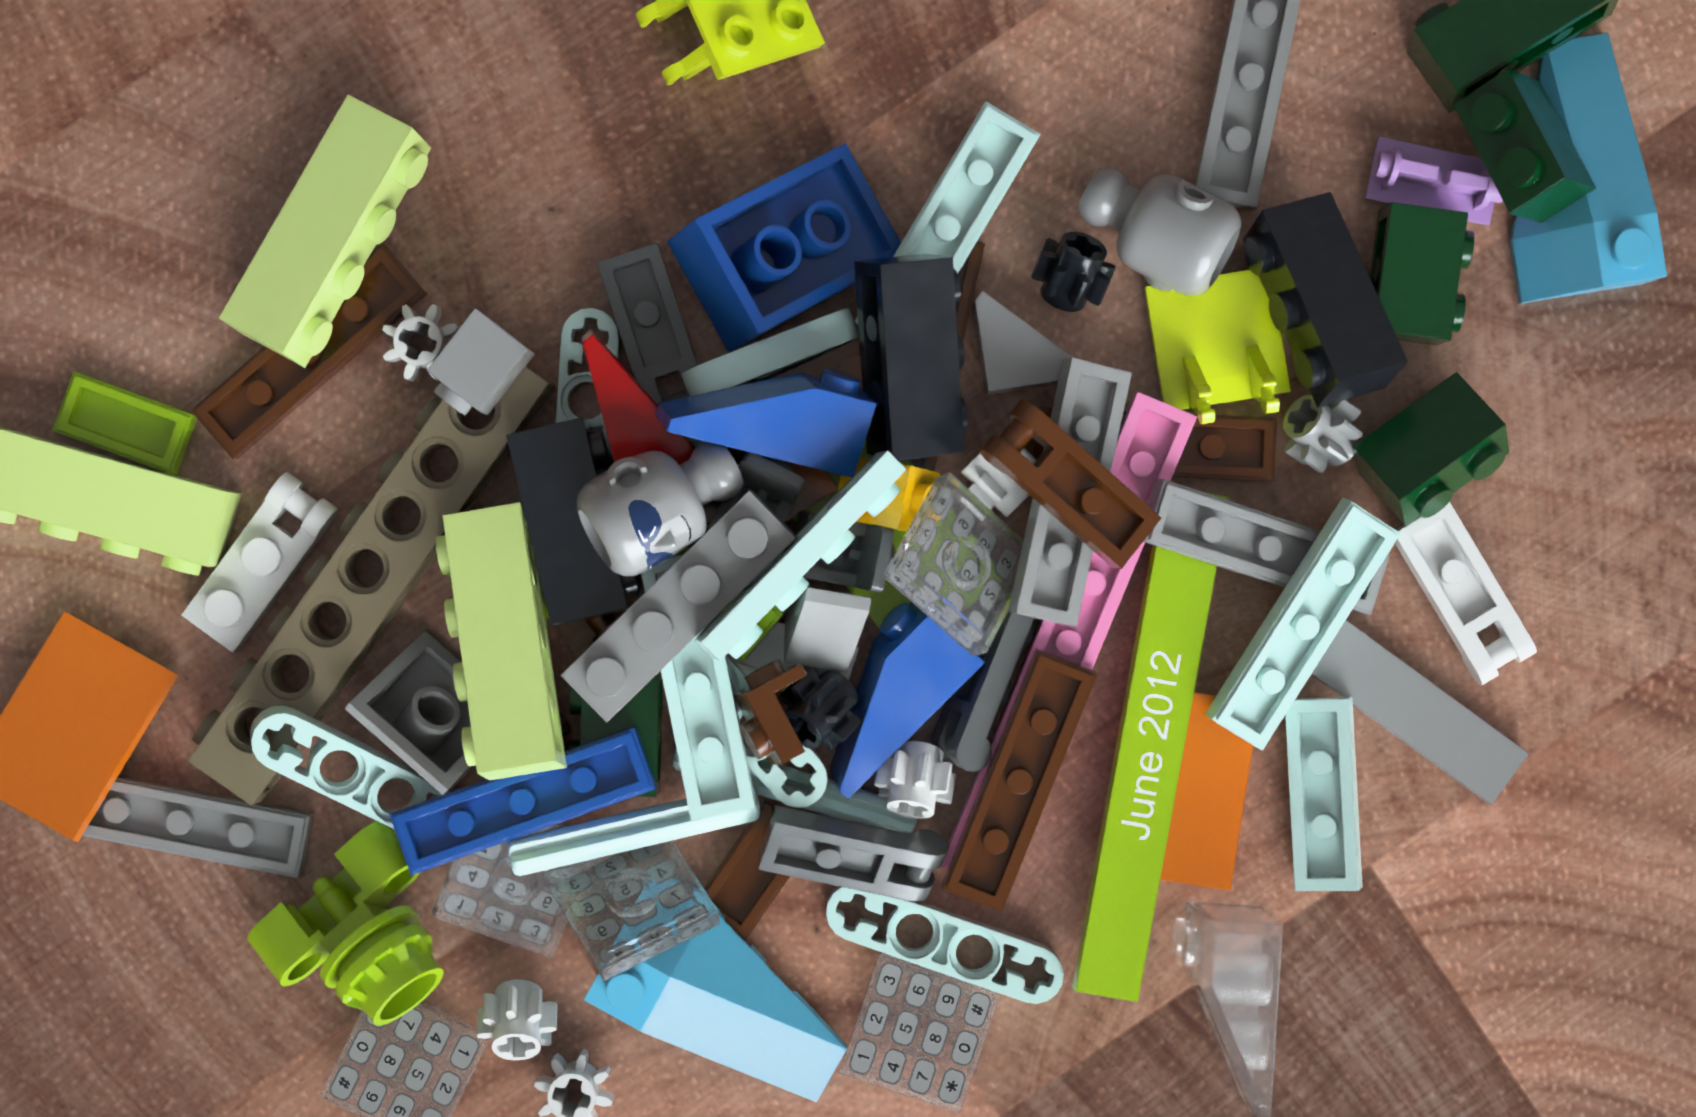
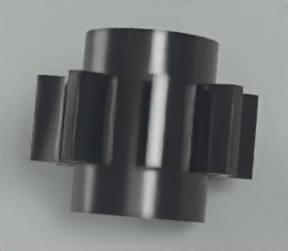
(1073, 271)
(821, 708)

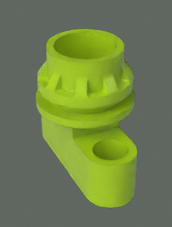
(369, 953)

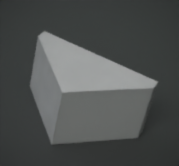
(1012, 351)
(824, 628)

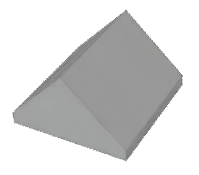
(418, 712)

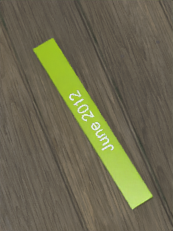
(1144, 775)

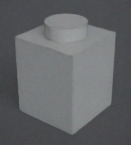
(478, 365)

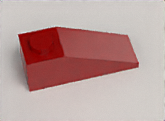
(628, 408)

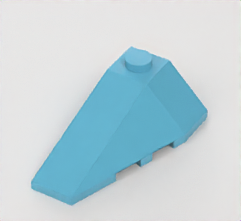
(1614, 230)
(727, 1007)

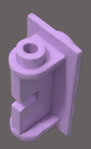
(1432, 179)

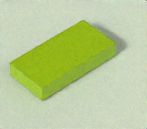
(125, 423)

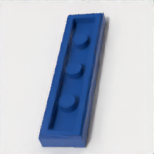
(522, 804)

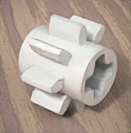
(418, 326)
(994, 486)
(915, 780)
(517, 1019)
(557, 1096)

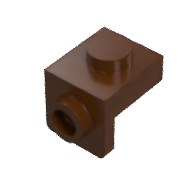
(767, 726)

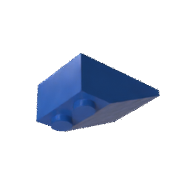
(783, 246)

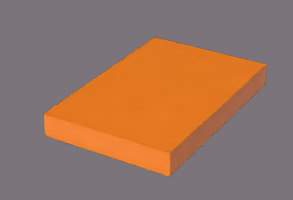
(76, 724)
(1207, 802)

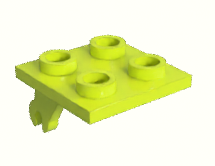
(738, 34)
(1217, 346)

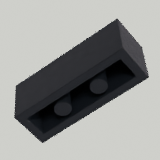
(1323, 300)
(911, 354)
(550, 472)

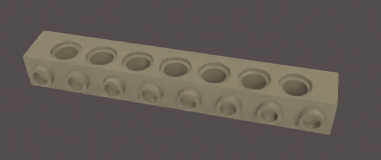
(222, 737)

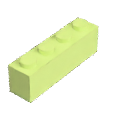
(327, 231)
(116, 501)
(502, 643)

